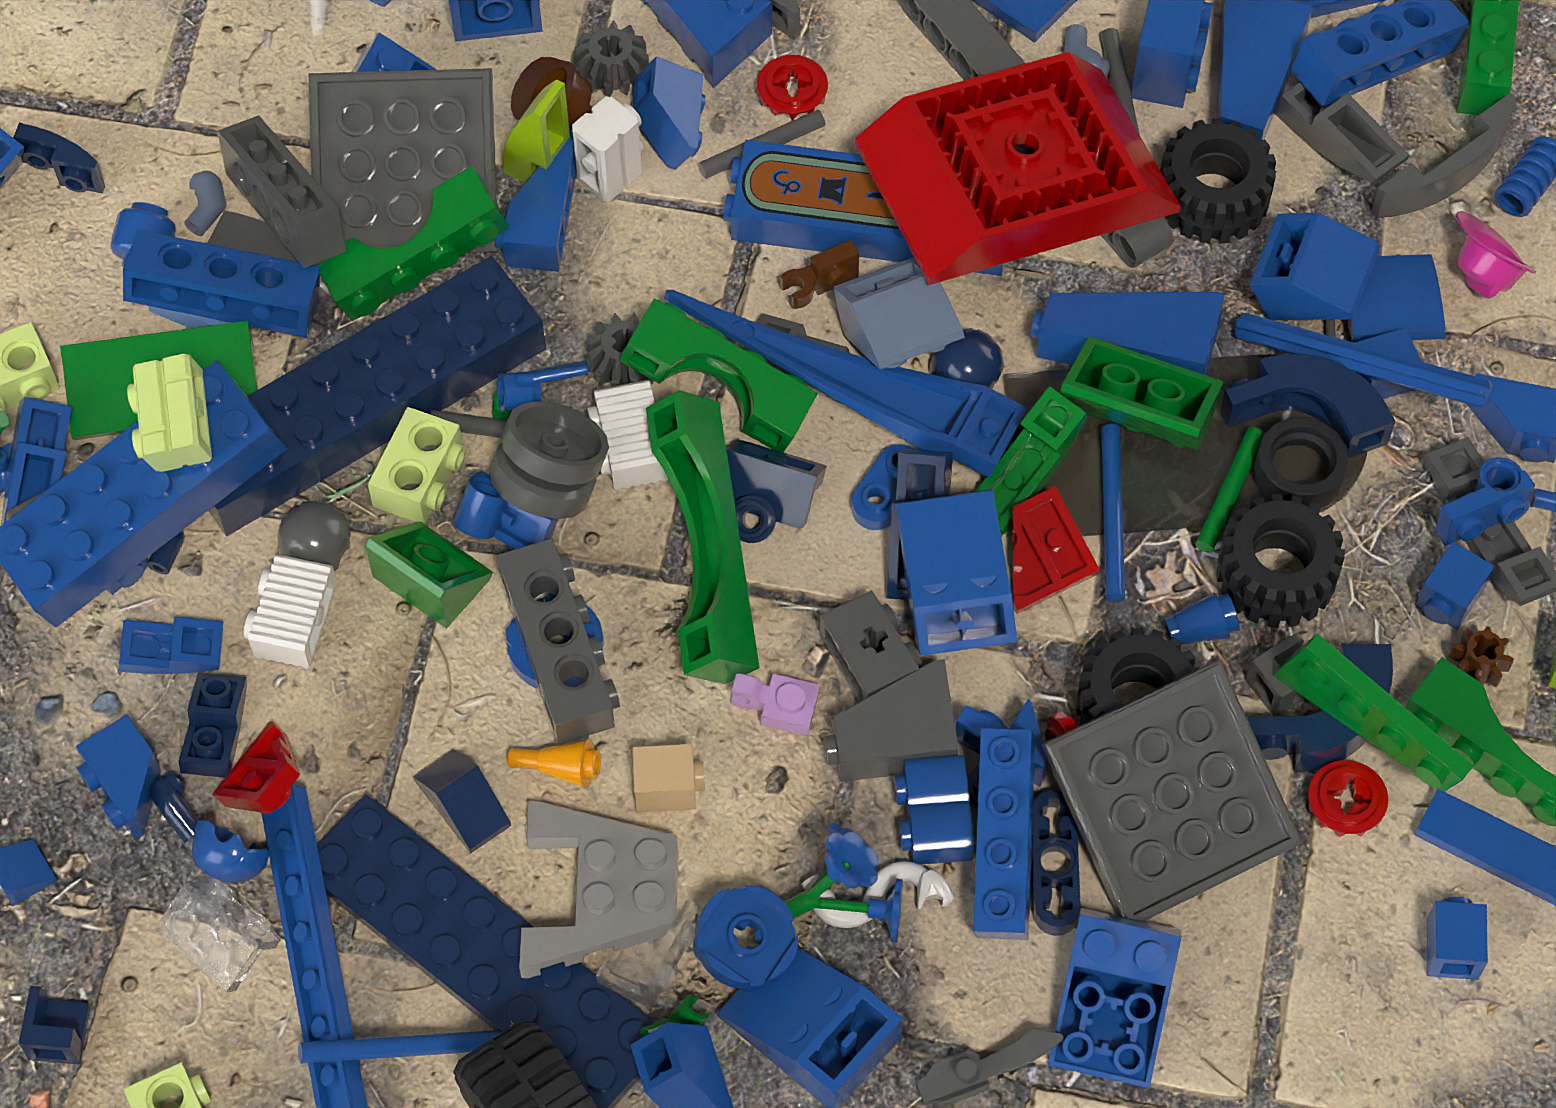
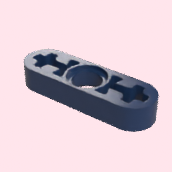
(1043, 895)

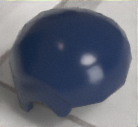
(970, 359)

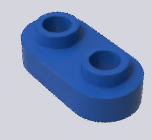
(878, 482)

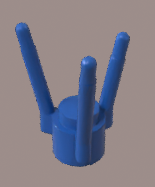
(525, 387)

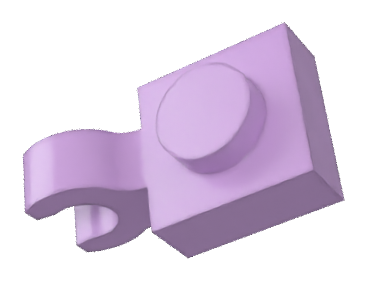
(784, 703)

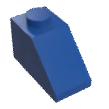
(1521, 418)

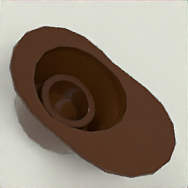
(542, 73)

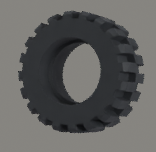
(520, 1072)

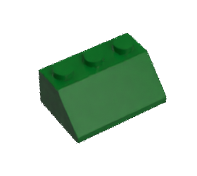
(1142, 393)

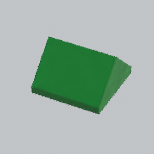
(426, 570)

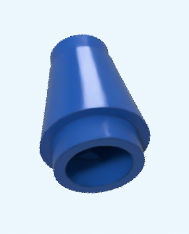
(1204, 621)

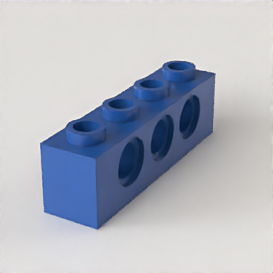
(1377, 47)
(221, 283)
(1004, 834)

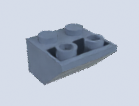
(896, 314)

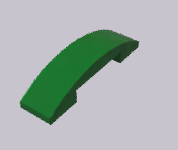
(1034, 454)

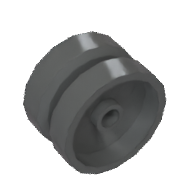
(548, 459)

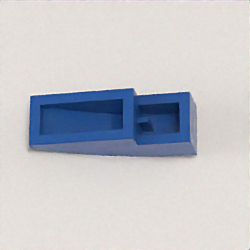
(36, 450)

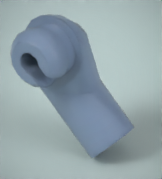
(1077, 44)
(210, 200)

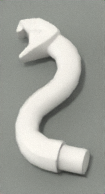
(928, 885)

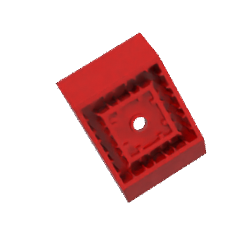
(979, 203)

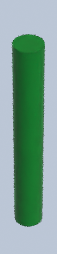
(1229, 490)

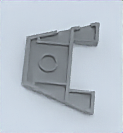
(622, 886)

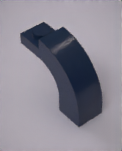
(1317, 389)
(1320, 737)

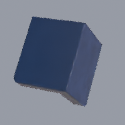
(53, 1028)

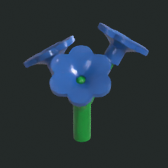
(853, 865)

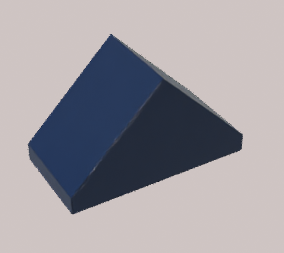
(463, 799)

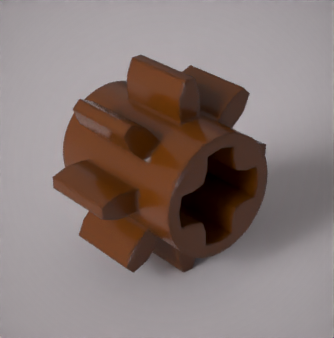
(1482, 655)

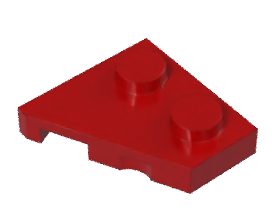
(1046, 550)
(262, 775)

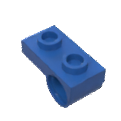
(1487, 506)
(488, 515)

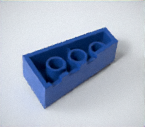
(716, 31)

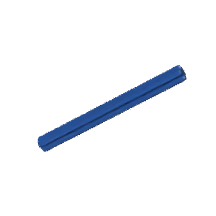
(1366, 360)

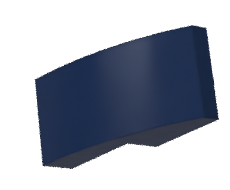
(71, 163)
(214, 725)

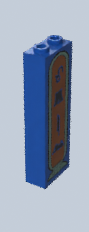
(812, 203)

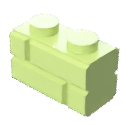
(170, 413)

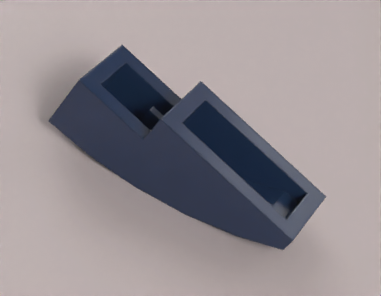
(919, 476)

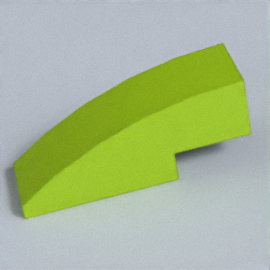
(538, 134)

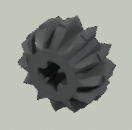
(610, 58)
(606, 349)

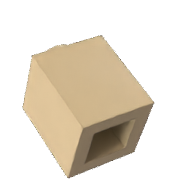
(666, 778)

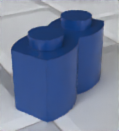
(937, 810)

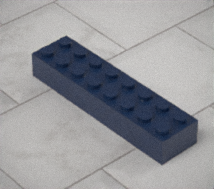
(361, 387)

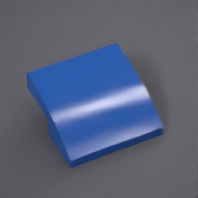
(1400, 295)

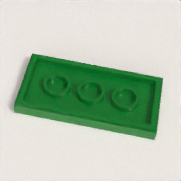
(102, 370)

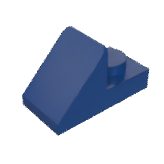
(969, 732)

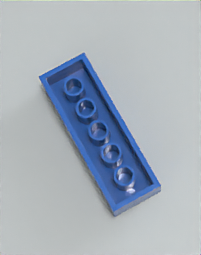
(122, 510)

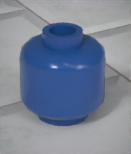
(141, 217)

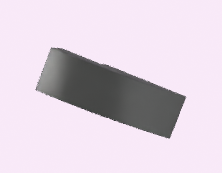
(1341, 133)

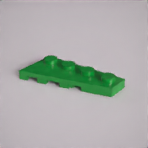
(1366, 708)

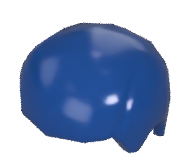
(225, 855)

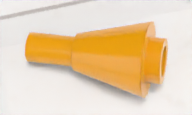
(569, 762)

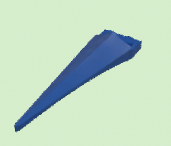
(915, 405)

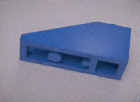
(541, 215)

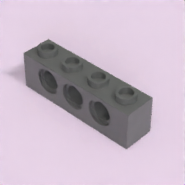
(282, 191)
(571, 710)

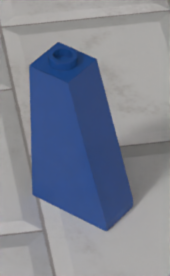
(1256, 58)
(1158, 324)

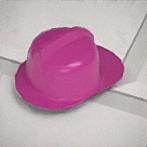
(1488, 258)

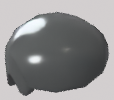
(314, 533)

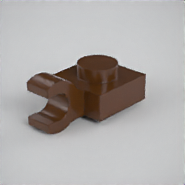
(823, 273)

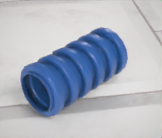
(1528, 178)

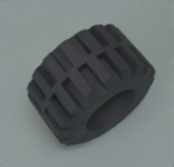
(1224, 152)
(1284, 527)
(1128, 660)

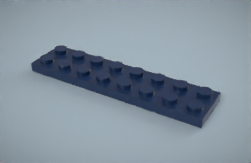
(473, 946)

